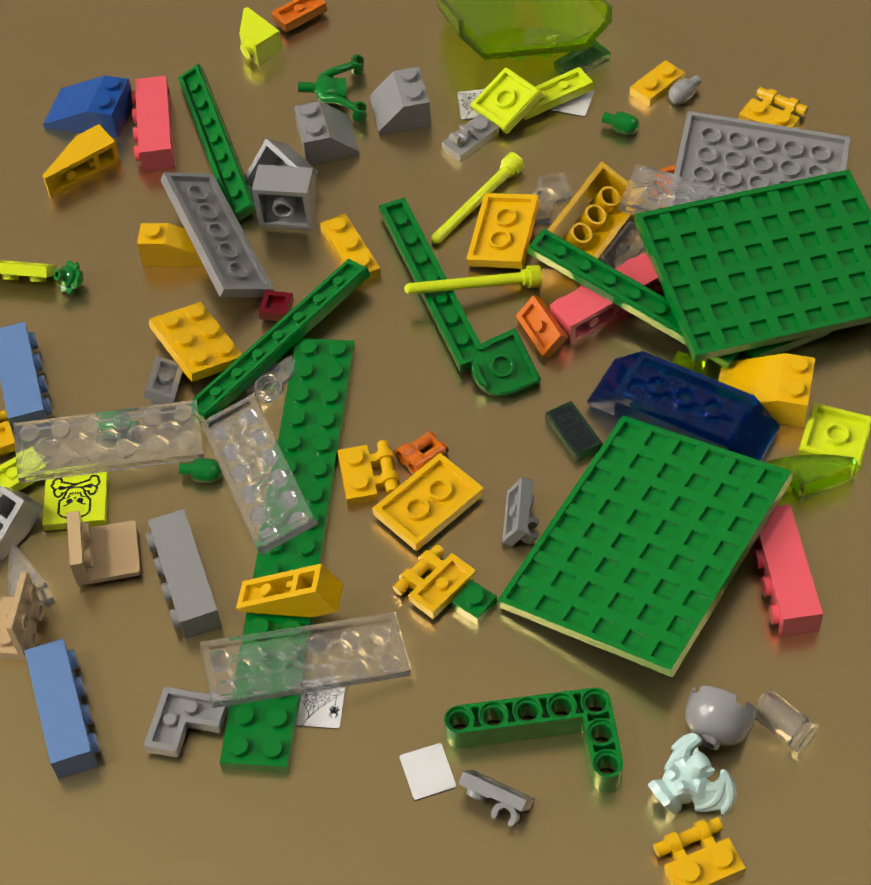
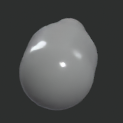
(683, 90)

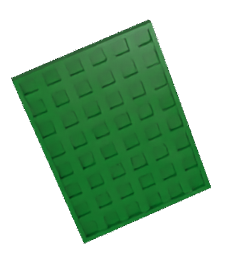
(764, 263)
(646, 544)

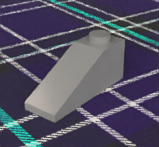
(17, 518)

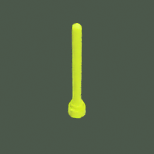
(510, 166)
(529, 277)

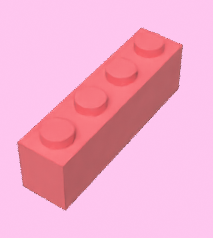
(153, 123)
(587, 311)
(787, 575)

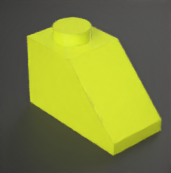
(258, 37)

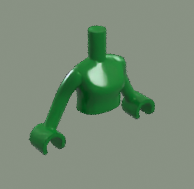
(333, 90)

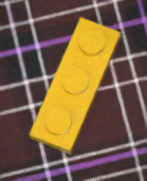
(349, 244)

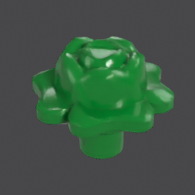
(69, 277)

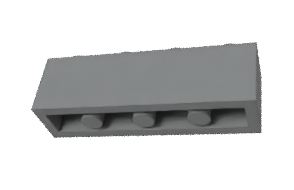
(184, 573)

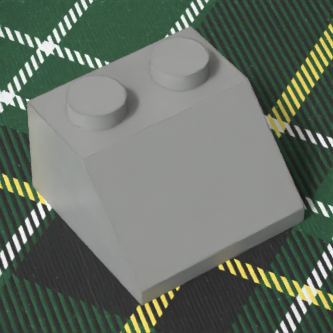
(401, 102)
(324, 133)
(277, 154)
(285, 197)

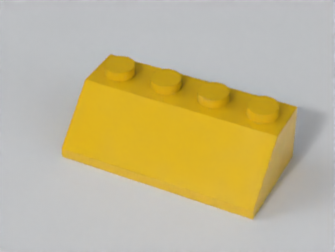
(593, 212)

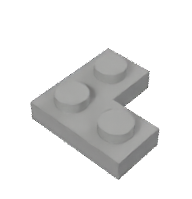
(175, 714)

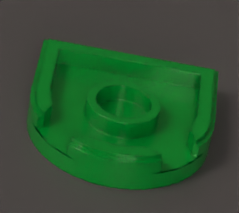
(504, 365)

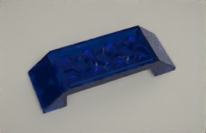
(688, 402)

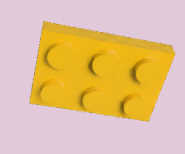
(503, 230)
(195, 341)
(428, 501)

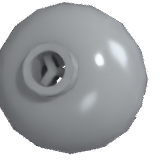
(718, 717)

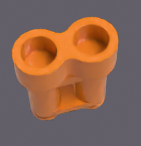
(412, 457)

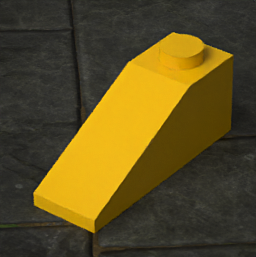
(81, 159)
(166, 246)
(296, 592)

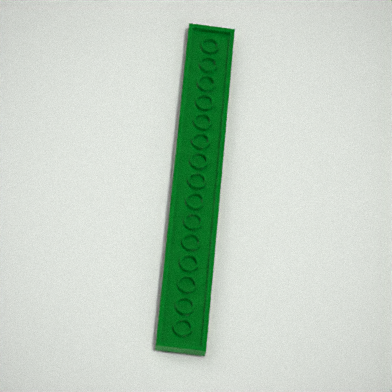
(263, 731)

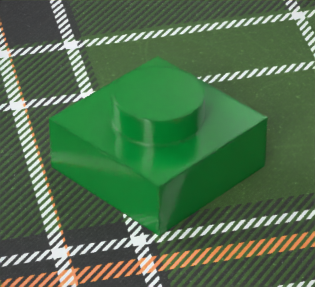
(474, 602)

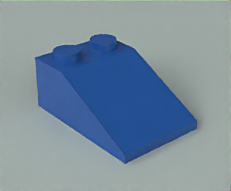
(91, 103)

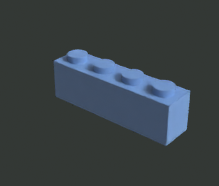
(20, 375)
(61, 709)

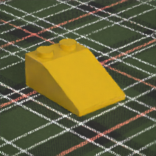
(777, 381)

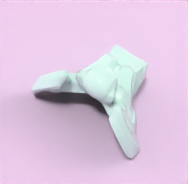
(687, 780)

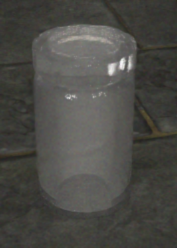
(785, 721)

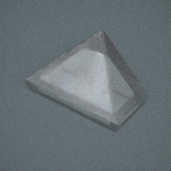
(623, 246)
(19, 563)

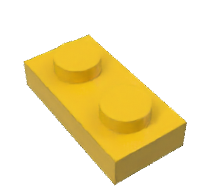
(656, 83)

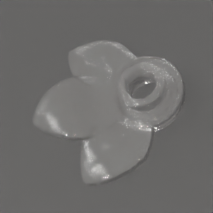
(271, 382)

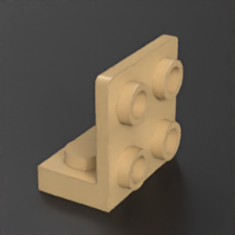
(102, 551)
(19, 619)

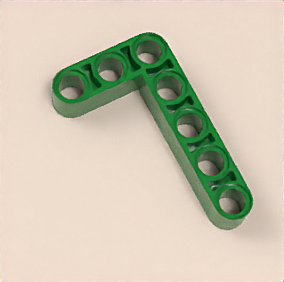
(545, 725)

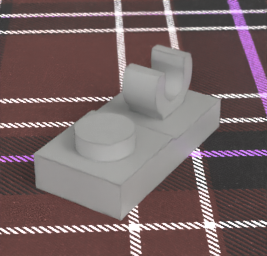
(470, 137)
(163, 381)
(516, 518)
(484, 787)

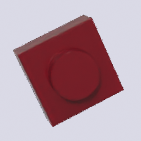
(275, 305)

